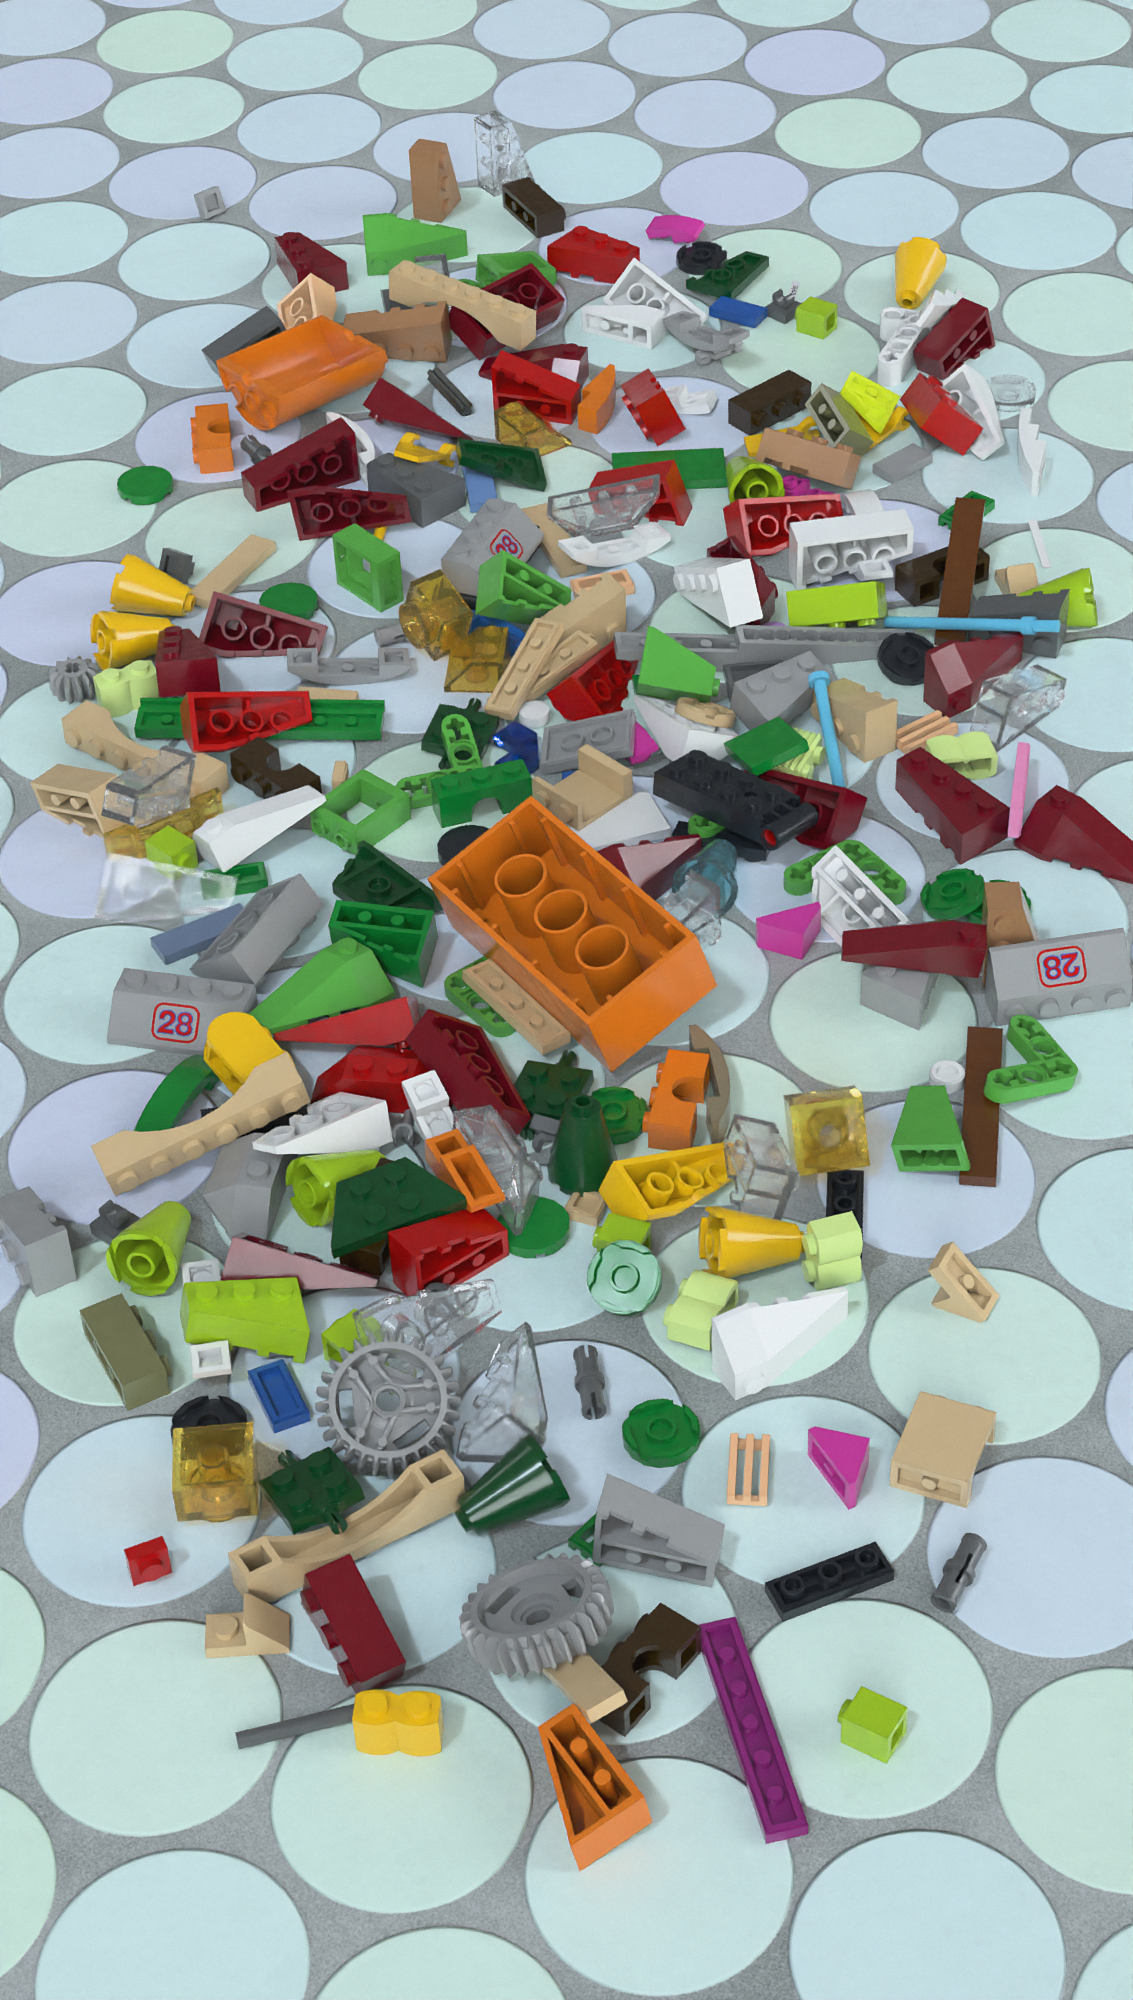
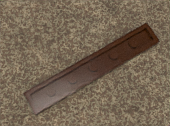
(960, 565)
(980, 1114)

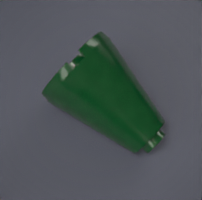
(581, 1147)
(512, 1490)

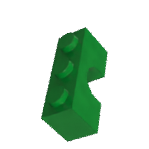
(458, 793)

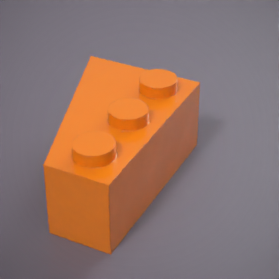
(592, 1788)

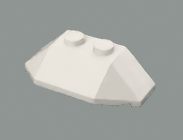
(850, 897)

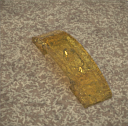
(130, 841)

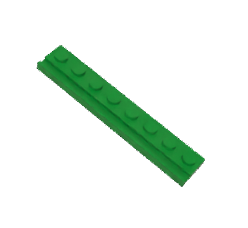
(330, 720)

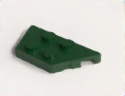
(380, 881)
(386, 1201)

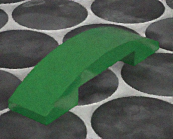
(176, 1094)

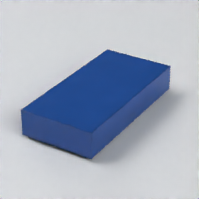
(738, 312)
(278, 1396)

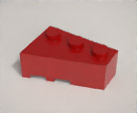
(591, 254)
(534, 387)
(651, 408)
(940, 413)
(673, 500)
(446, 1249)

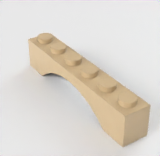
(506, 320)
(94, 732)
(137, 1157)
(417, 1498)

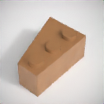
(432, 181)
(809, 457)
(1005, 917)

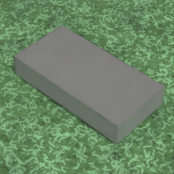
(902, 463)

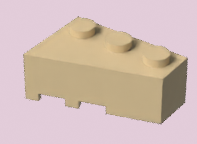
(595, 612)
(861, 719)
(76, 797)

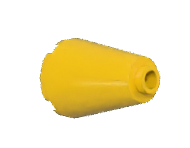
(917, 269)
(149, 590)
(124, 637)
(746, 1242)

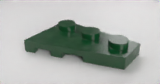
(731, 278)
(504, 461)

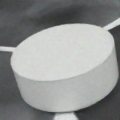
(534, 714)
(948, 1074)

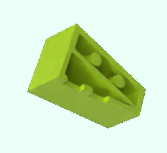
(838, 605)
(248, 1314)

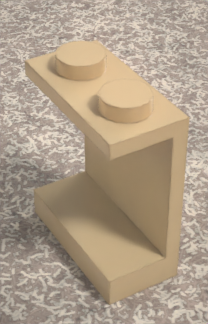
(588, 792)
(941, 1448)

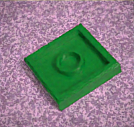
(766, 746)

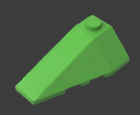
(398, 239)
(331, 982)

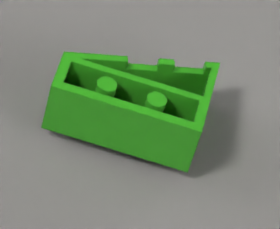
(516, 590)

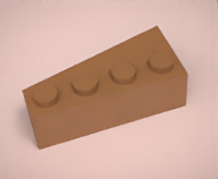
(408, 333)

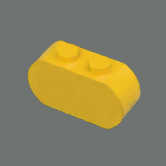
(236, 1046)

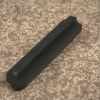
(449, 391)

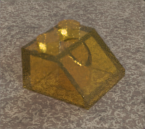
(525, 428)
(478, 661)

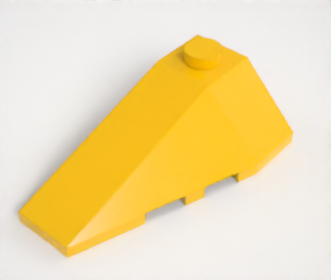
(664, 1182)

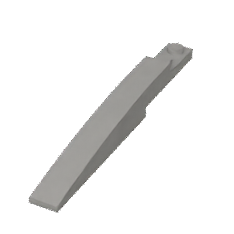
(768, 643)

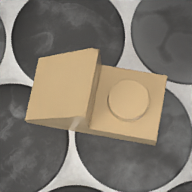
(1016, 578)
(962, 1285)
(255, 1631)

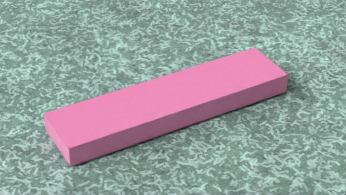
(1019, 790)

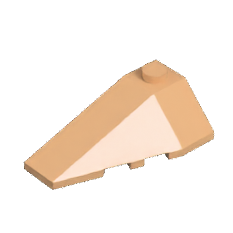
(306, 301)

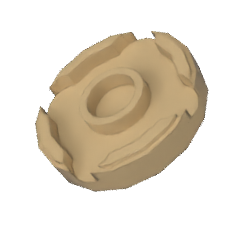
(705, 713)

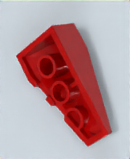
(765, 522)
(594, 686)
(234, 718)
(375, 1025)

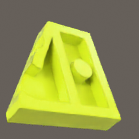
(870, 400)

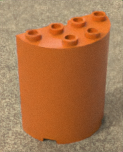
(299, 371)

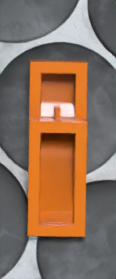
(598, 401)
(463, 1169)

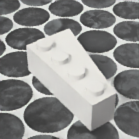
(836, 544)
(720, 588)

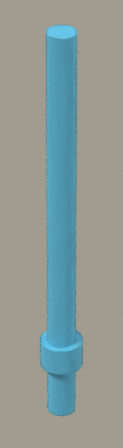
(1026, 625)

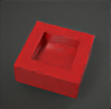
(148, 1561)

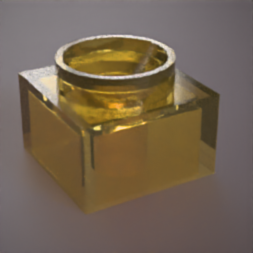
(434, 615)
(839, 1150)
(215, 1472)

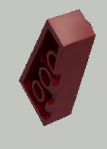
(318, 459)
(951, 804)
(467, 1066)

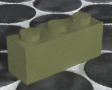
(838, 420)
(126, 1351)

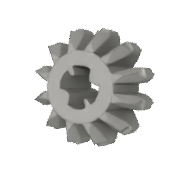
(73, 679)

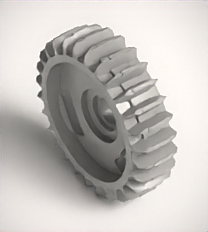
(378, 1430)
(502, 1615)

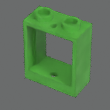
(498, 265)
(383, 584)
(390, 812)

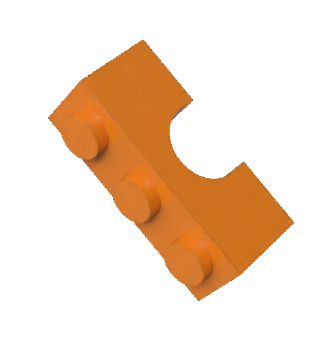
(212, 438)
(673, 1104)

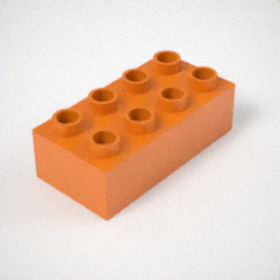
(573, 932)

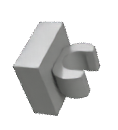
(209, 202)

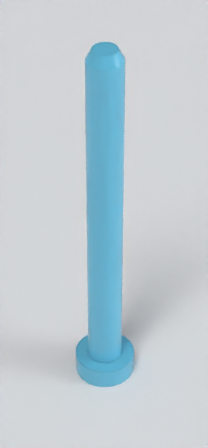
(819, 681)

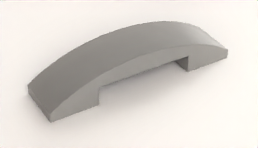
(688, 329)
(347, 671)

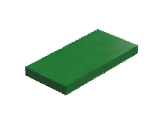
(696, 466)

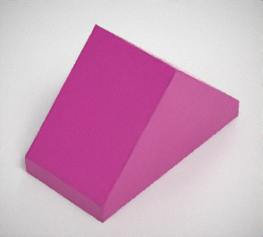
(790, 930)
(841, 1460)

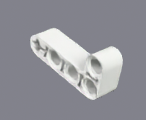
(902, 335)

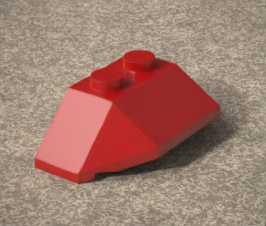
(372, 1074)

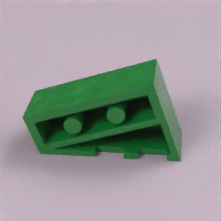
(398, 936)

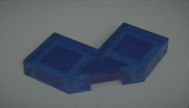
(520, 744)

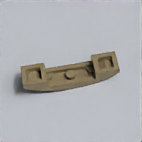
(718, 1106)

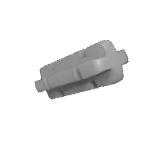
(704, 357)

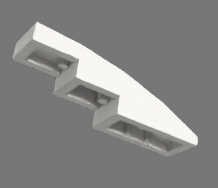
(938, 307)
(1030, 451)

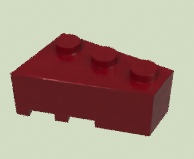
(301, 256)
(955, 340)
(184, 664)
(351, 1625)

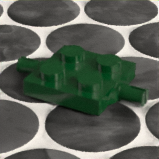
(481, 724)
(548, 1087)
(312, 1491)

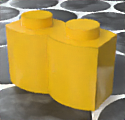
(398, 1722)

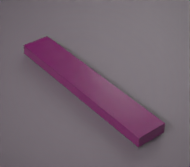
(752, 1732)

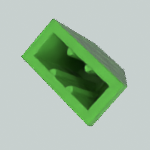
(674, 671)
(929, 1133)

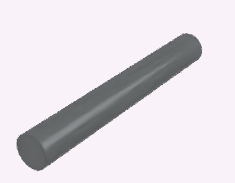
(294, 1726)

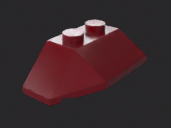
(766, 589)

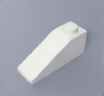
(625, 323)

